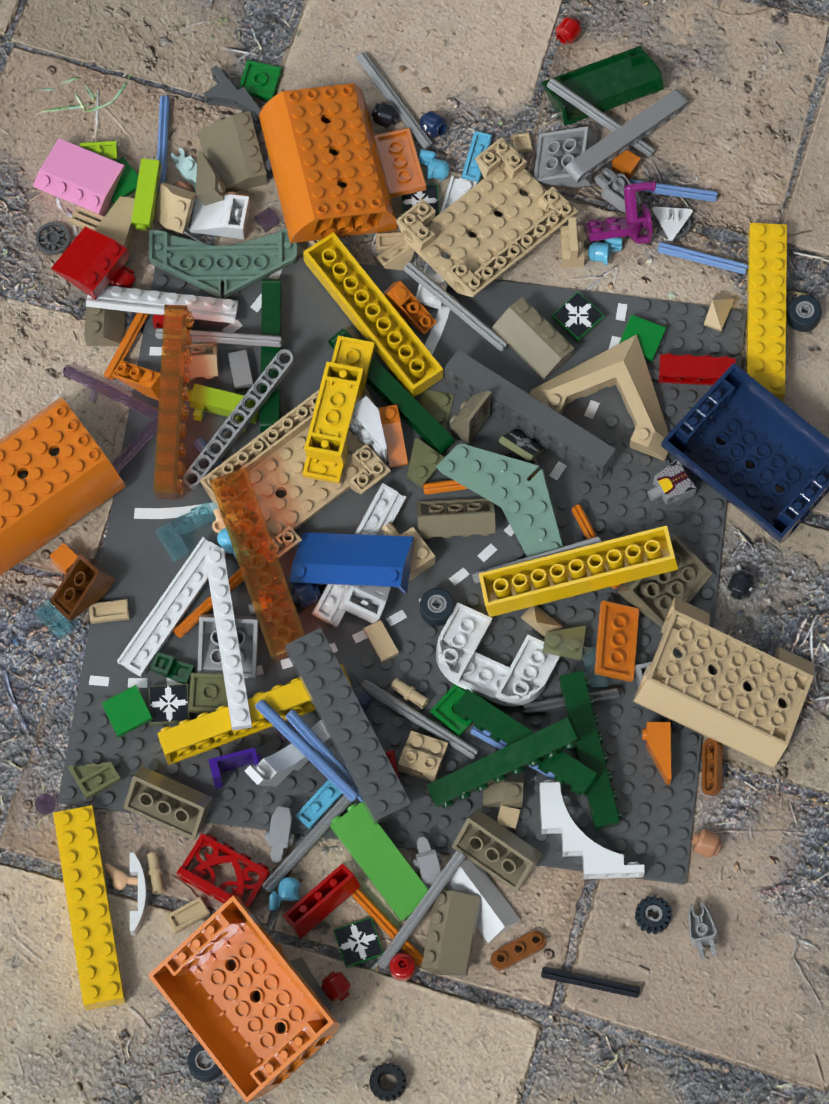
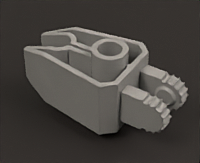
(614, 189)
(280, 832)
(427, 862)
(703, 932)

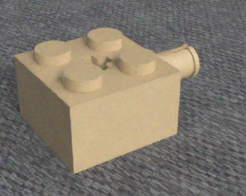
(421, 556)

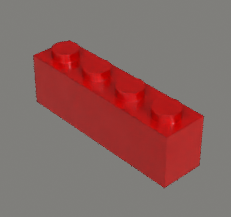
(692, 369)
(321, 901)

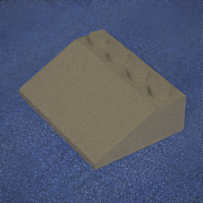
(234, 152)
(656, 593)

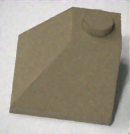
(507, 793)

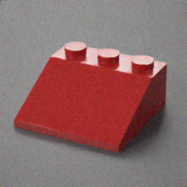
(91, 261)

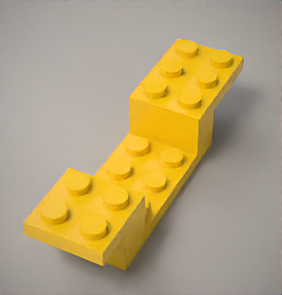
(335, 405)

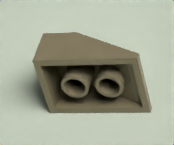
(472, 416)

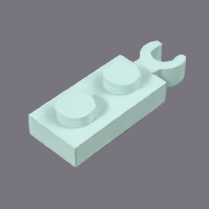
(186, 167)

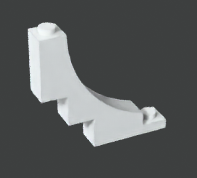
(277, 767)
(597, 861)

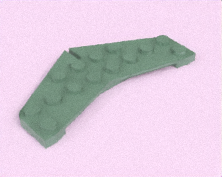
(210, 264)
(506, 484)

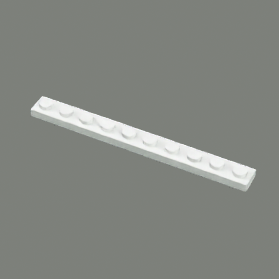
(227, 639)

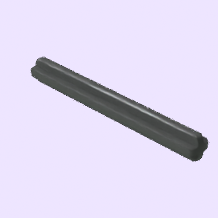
(558, 702)

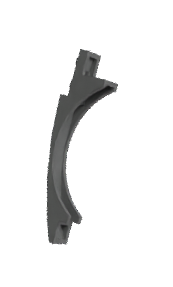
(230, 95)

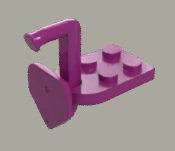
(625, 226)

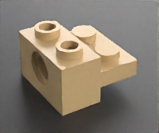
(572, 244)
(422, 756)

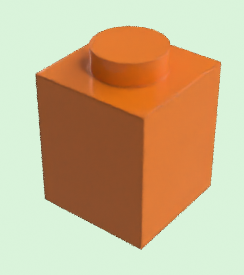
(626, 164)
(63, 558)

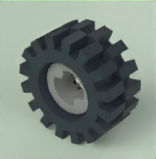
(651, 924)

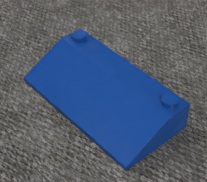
(353, 560)

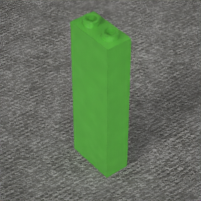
(379, 860)

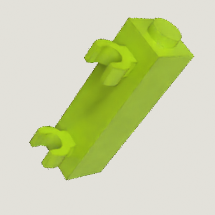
(146, 194)
(217, 402)

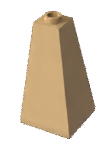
(118, 222)

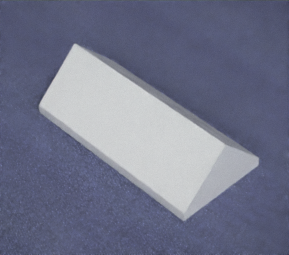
(495, 912)

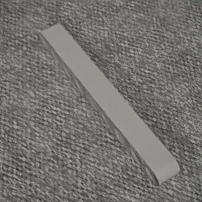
(627, 135)
(240, 409)

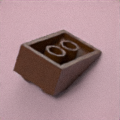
(81, 587)

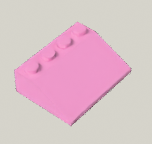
(79, 176)

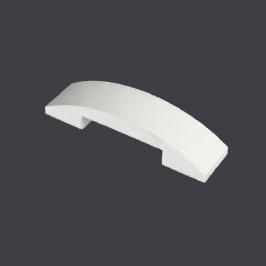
(137, 917)

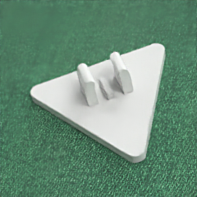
(671, 219)

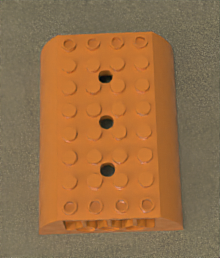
(307, 174)
(56, 488)
(221, 1005)

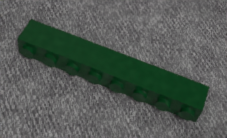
(510, 731)
(589, 750)
(504, 762)

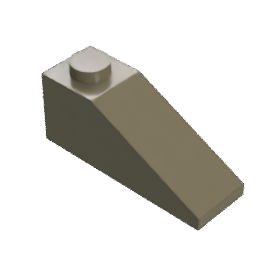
(208, 183)

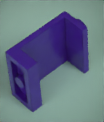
(232, 761)

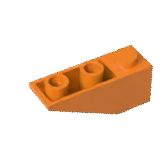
(409, 307)
(138, 378)

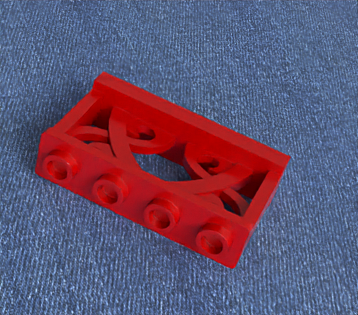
(195, 877)

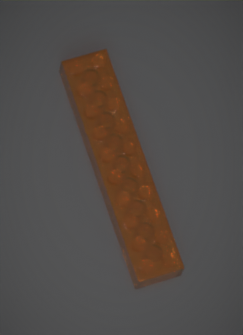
(172, 399)
(258, 561)

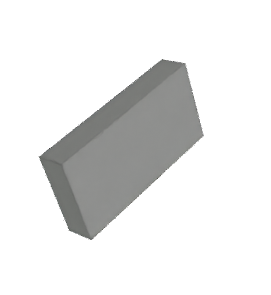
(240, 369)

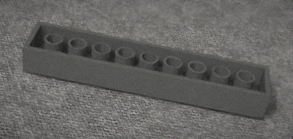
(531, 416)
(347, 726)

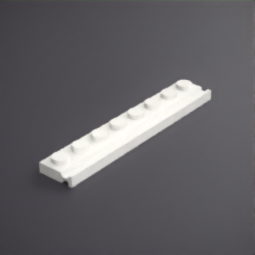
(455, 190)
(153, 303)
(380, 512)
(168, 611)

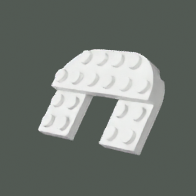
(483, 676)

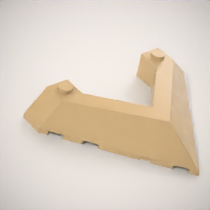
(618, 366)

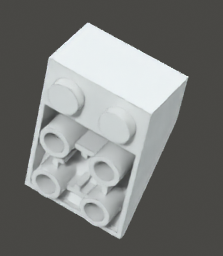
(222, 218)
(368, 425)
(365, 601)

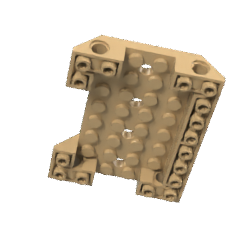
(499, 239)
(277, 463)
(718, 703)

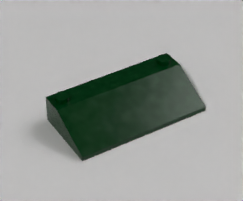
(607, 83)

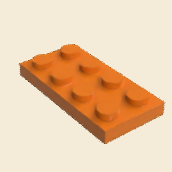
(400, 162)
(616, 641)

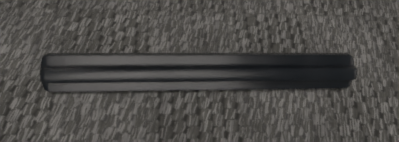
(590, 982)

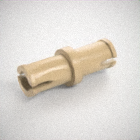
(410, 693)
(155, 873)

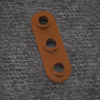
(711, 767)
(511, 956)

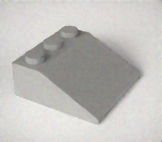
(556, 151)
(208, 647)

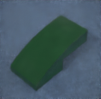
(172, 668)

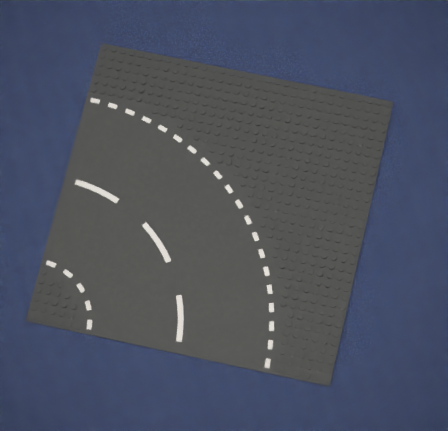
(654, 815)

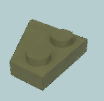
(438, 405)
(422, 463)
(565, 642)
(94, 778)

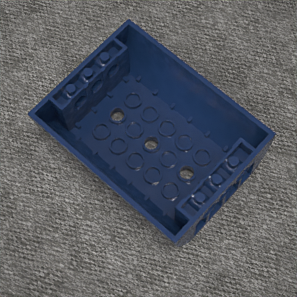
(760, 431)

